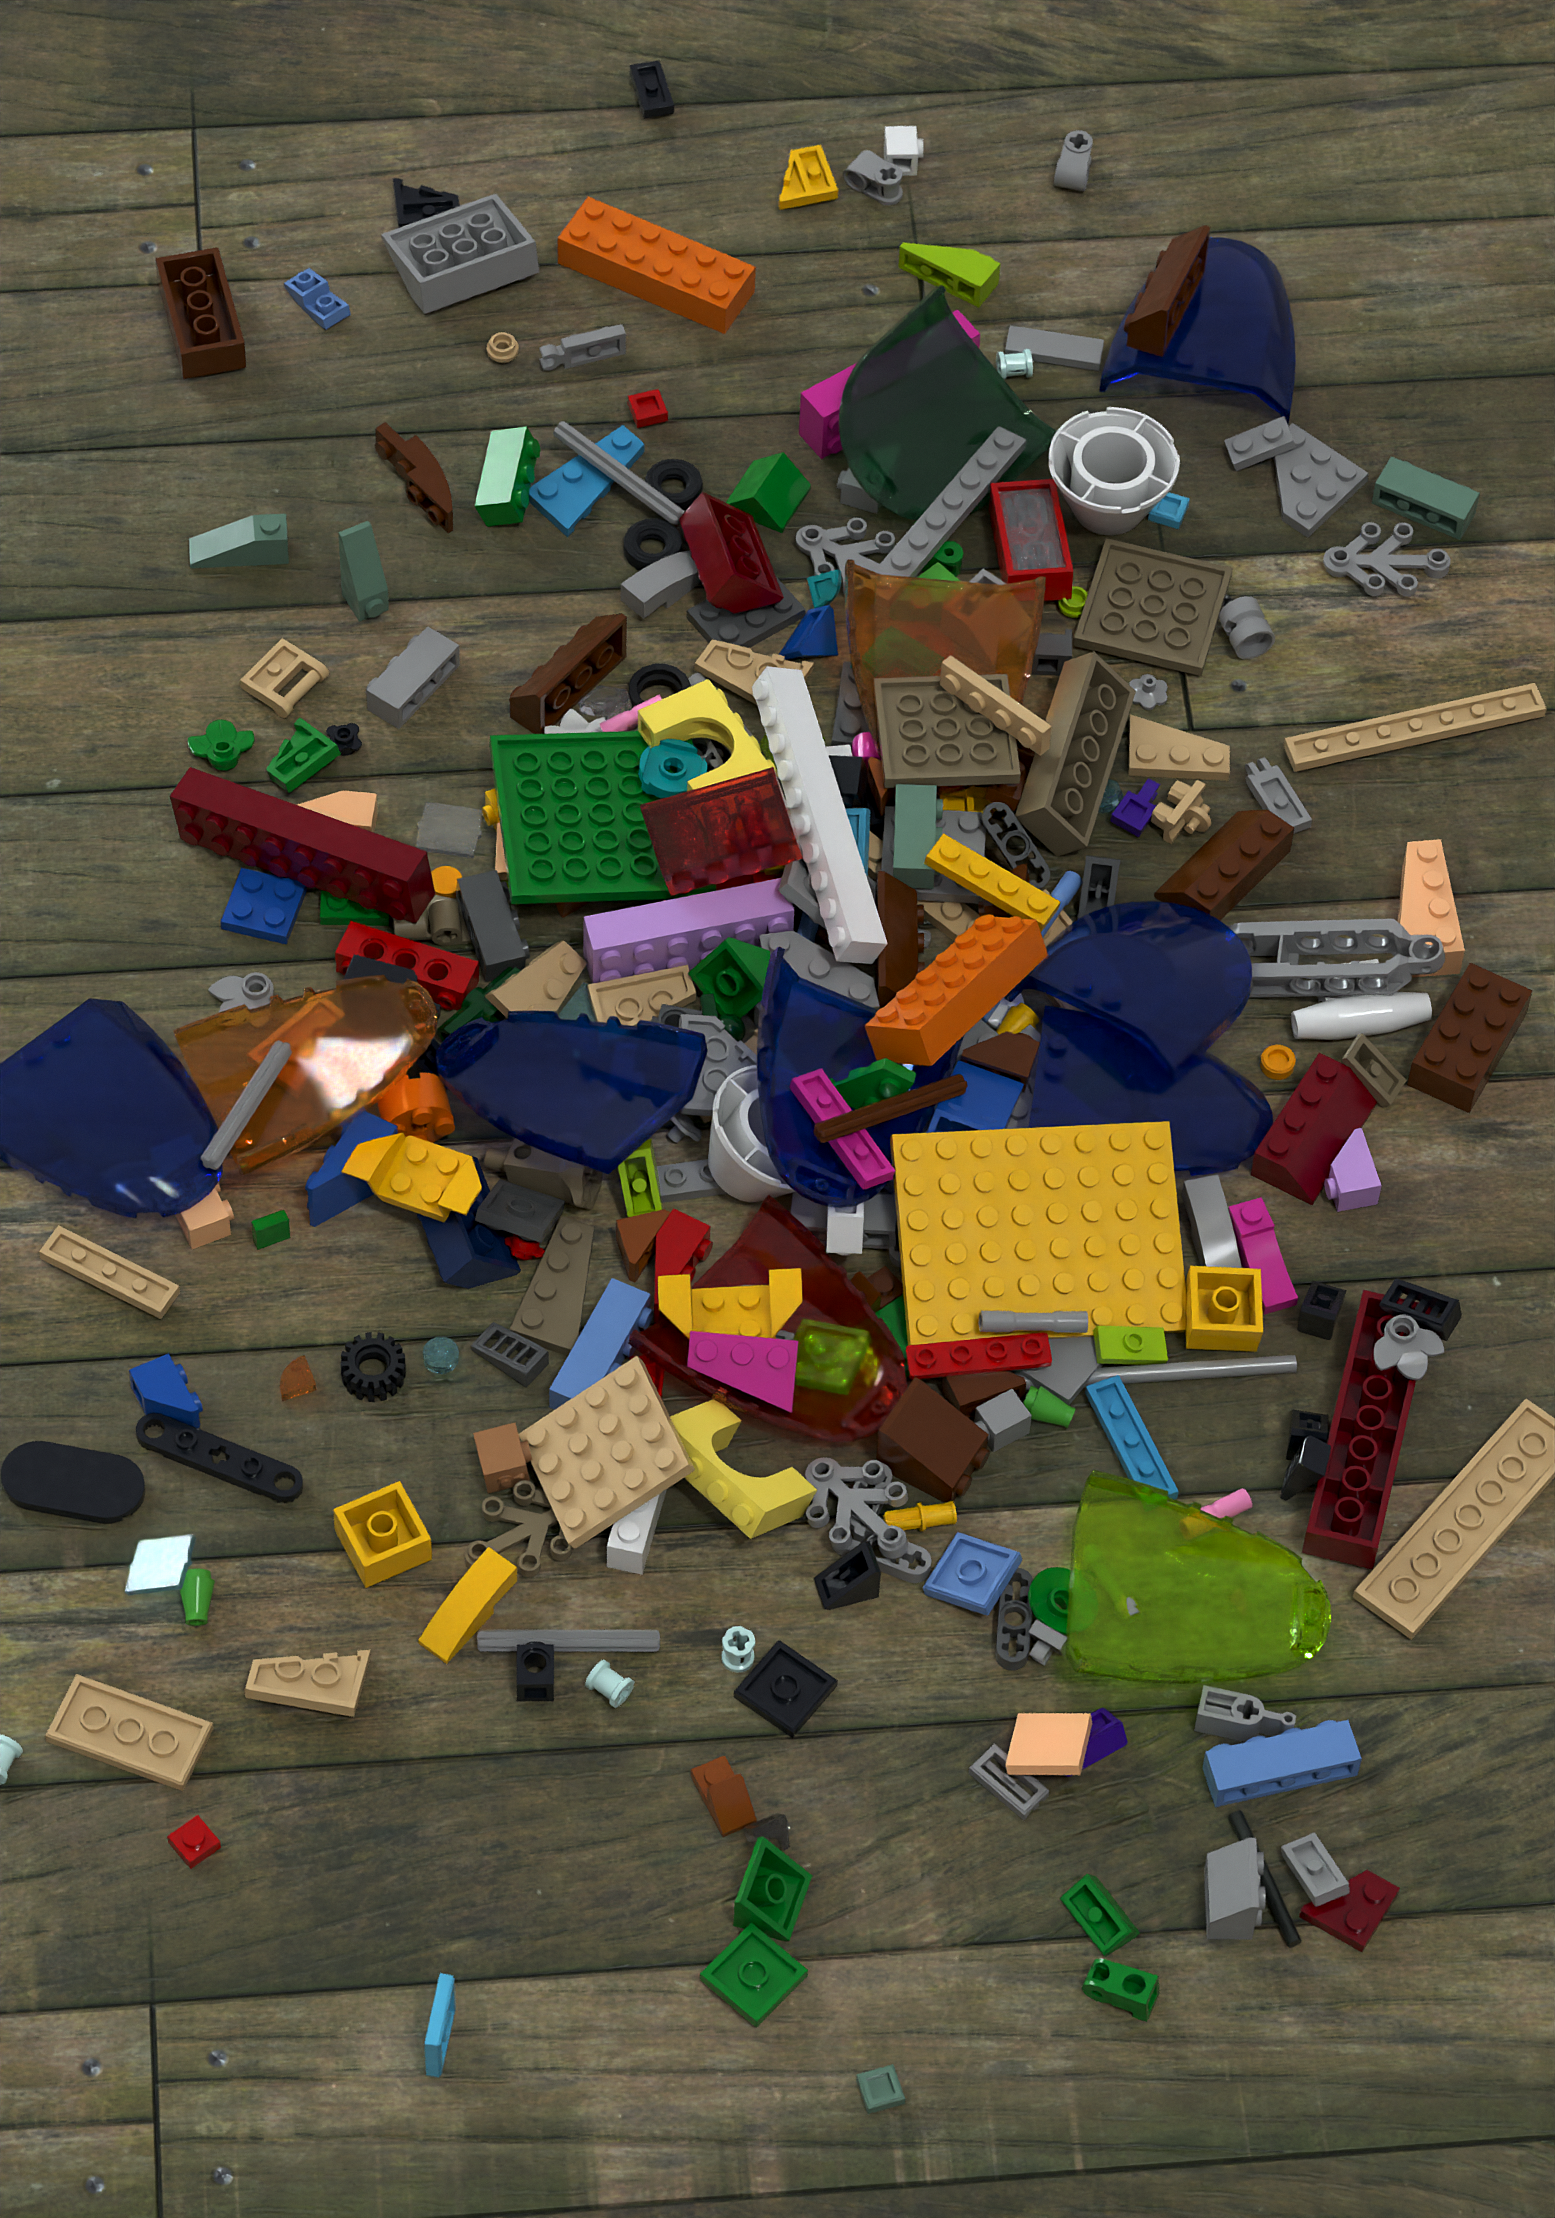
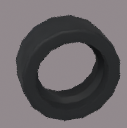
(656, 675)

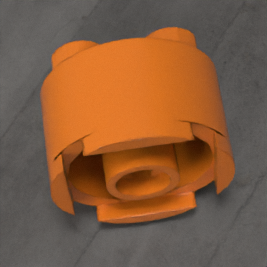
(418, 1107)

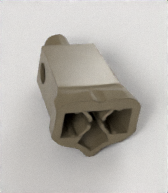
(546, 1174)

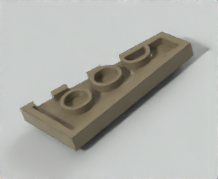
(557, 1292)

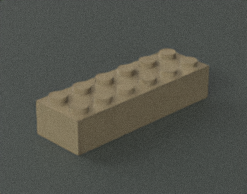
(1072, 775)

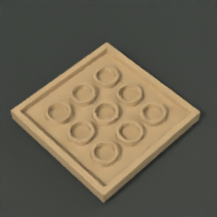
(606, 1452)

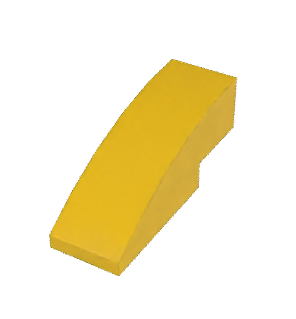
(468, 1605)

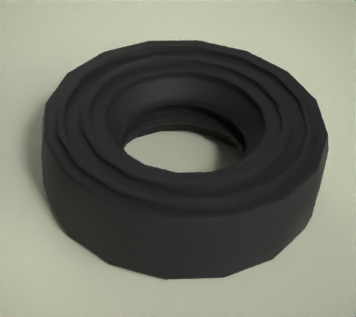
(679, 470)
(650, 529)

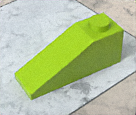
(959, 270)

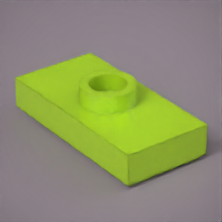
(1130, 1345)

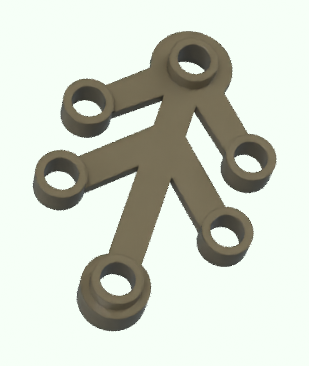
(531, 1526)

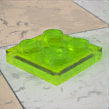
(829, 1355)

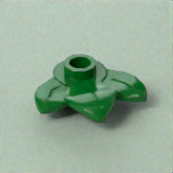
(221, 744)

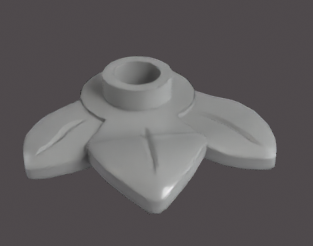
(238, 991)
(1406, 1352)

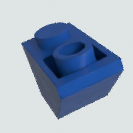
(162, 1390)

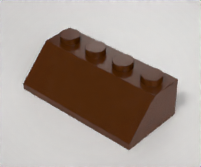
(1168, 292)
(570, 673)
(1230, 863)
(900, 920)

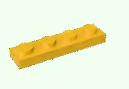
(991, 881)

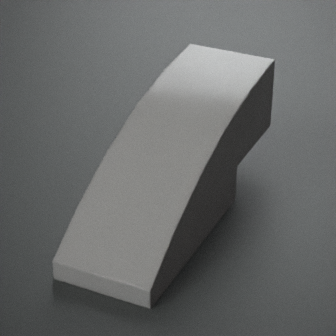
(660, 583)
(1210, 1222)

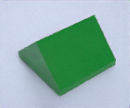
(771, 491)
(734, 975)
(771, 1892)

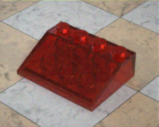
(722, 831)

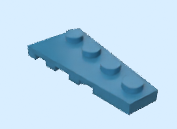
(577, 485)

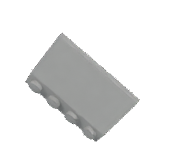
(462, 253)

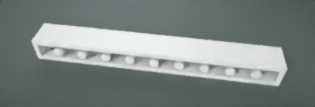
(819, 816)

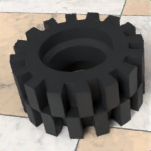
(373, 1384)

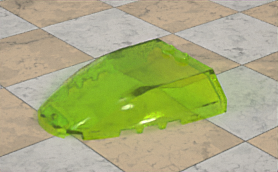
(1205, 1590)

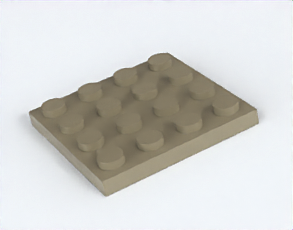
(1153, 607)
(938, 737)

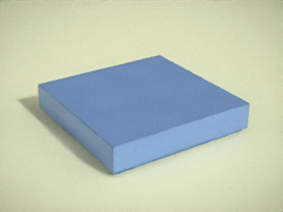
(972, 1573)

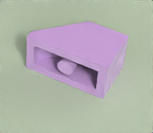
(1353, 1175)

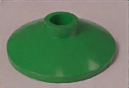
(1045, 1590)

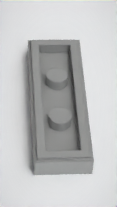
(1056, 347)

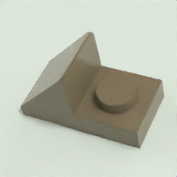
(1374, 1070)

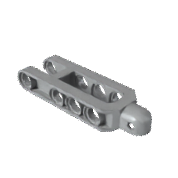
(1288, 941)

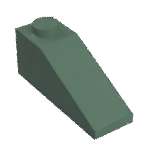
(242, 543)
(362, 572)

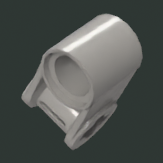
(1075, 161)
(872, 176)

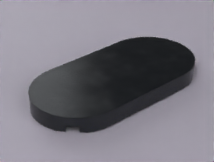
(72, 1482)

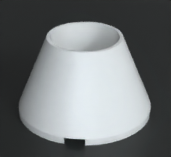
(1118, 449)
(737, 1141)

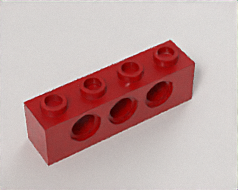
(457, 972)

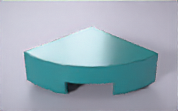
(824, 587)

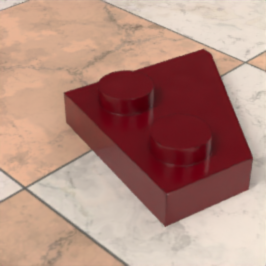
(1356, 1914)

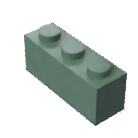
(1425, 498)
(915, 833)

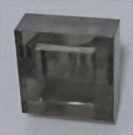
(773, 1826)

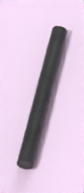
(1266, 1880)

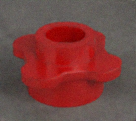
(524, 1249)

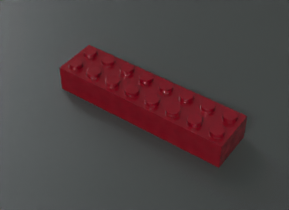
(303, 845)
(1364, 1447)

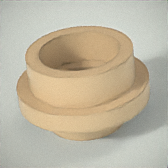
(502, 347)

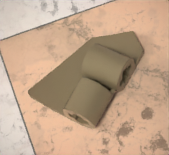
(440, 922)

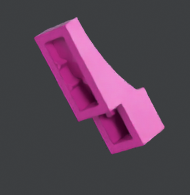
(1261, 1251)

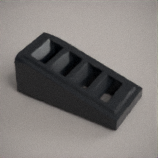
(1442, 1318)
(1306, 1467)

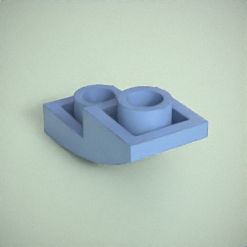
(315, 298)

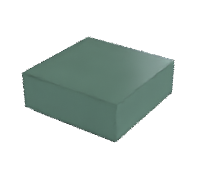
(880, 2089)

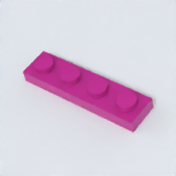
(856, 1149)

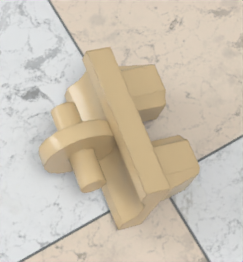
(1187, 815)

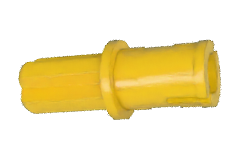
(922, 1516)

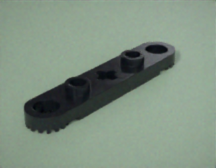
(195, 1449)

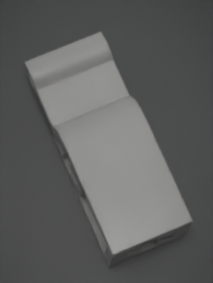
(1223, 1713)

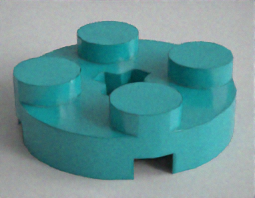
(660, 758)

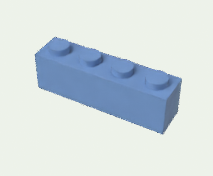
(602, 1341)
(1281, 1762)

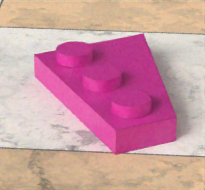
(747, 1363)

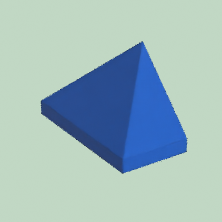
(813, 636)

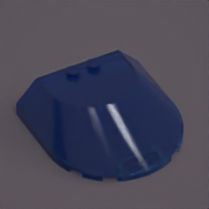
(1152, 972)

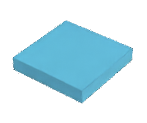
(440, 2025)

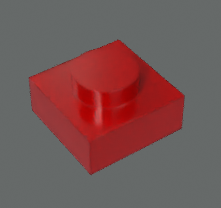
(647, 408)
(194, 1841)

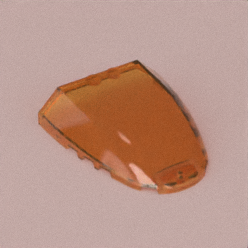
(916, 623)
(344, 1058)

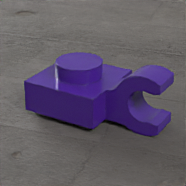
(1136, 810)

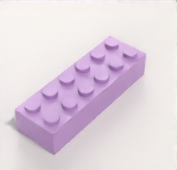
(681, 929)

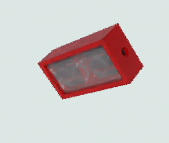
(1031, 535)

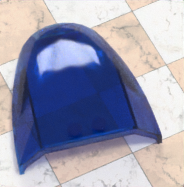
(1231, 334)
(809, 1030)
(1106, 1076)
(573, 1084)
(107, 1114)

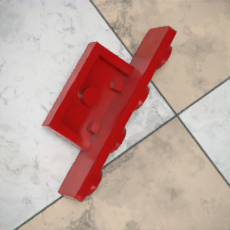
(978, 1355)

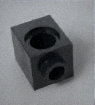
(537, 1685)

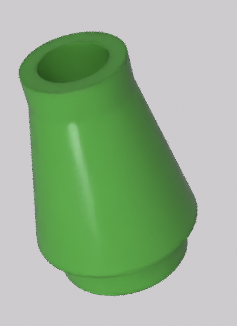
(1047, 1407)
(197, 1596)

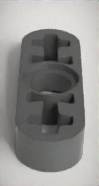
(1008, 819)
(1021, 1632)

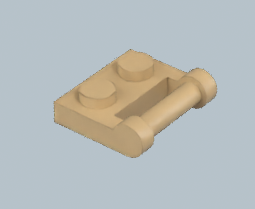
(277, 670)

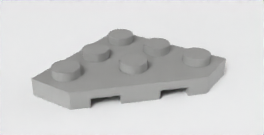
(1313, 482)
(821, 967)
(722, 1059)

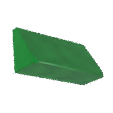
(1099, 1914)

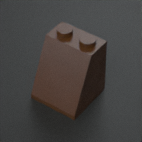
(931, 1443)

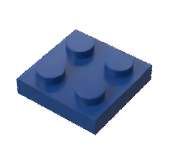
(263, 906)

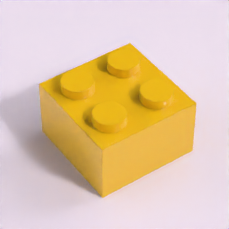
(1223, 1308)
(382, 1534)

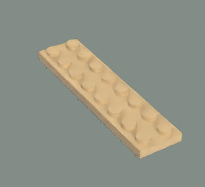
(1463, 1522)

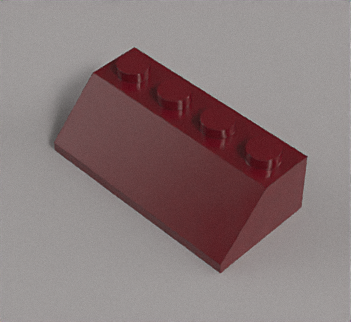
(729, 555)
(1312, 1129)

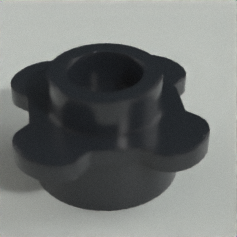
(347, 745)

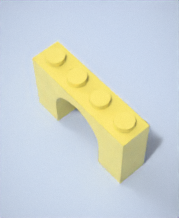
(703, 714)
(747, 1501)

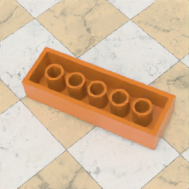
(656, 265)
(956, 990)

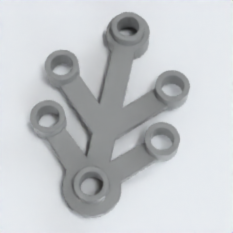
(825, 542)
(1347, 561)
(854, 1501)

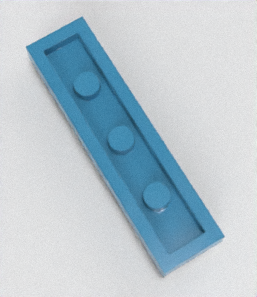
(1129, 1435)

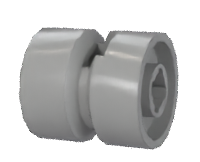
(1246, 627)

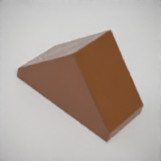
(638, 1240)

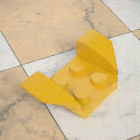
(416, 1175)
(731, 1310)

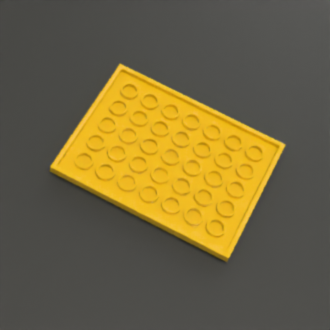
(1038, 1227)

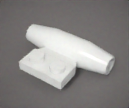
(1356, 1014)

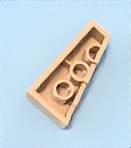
(1428, 902)

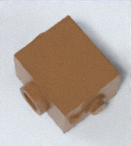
(502, 1457)

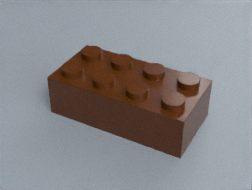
(200, 313)
(1469, 1037)

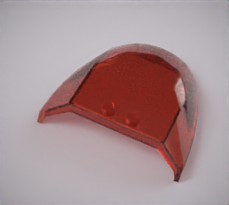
(782, 1242)

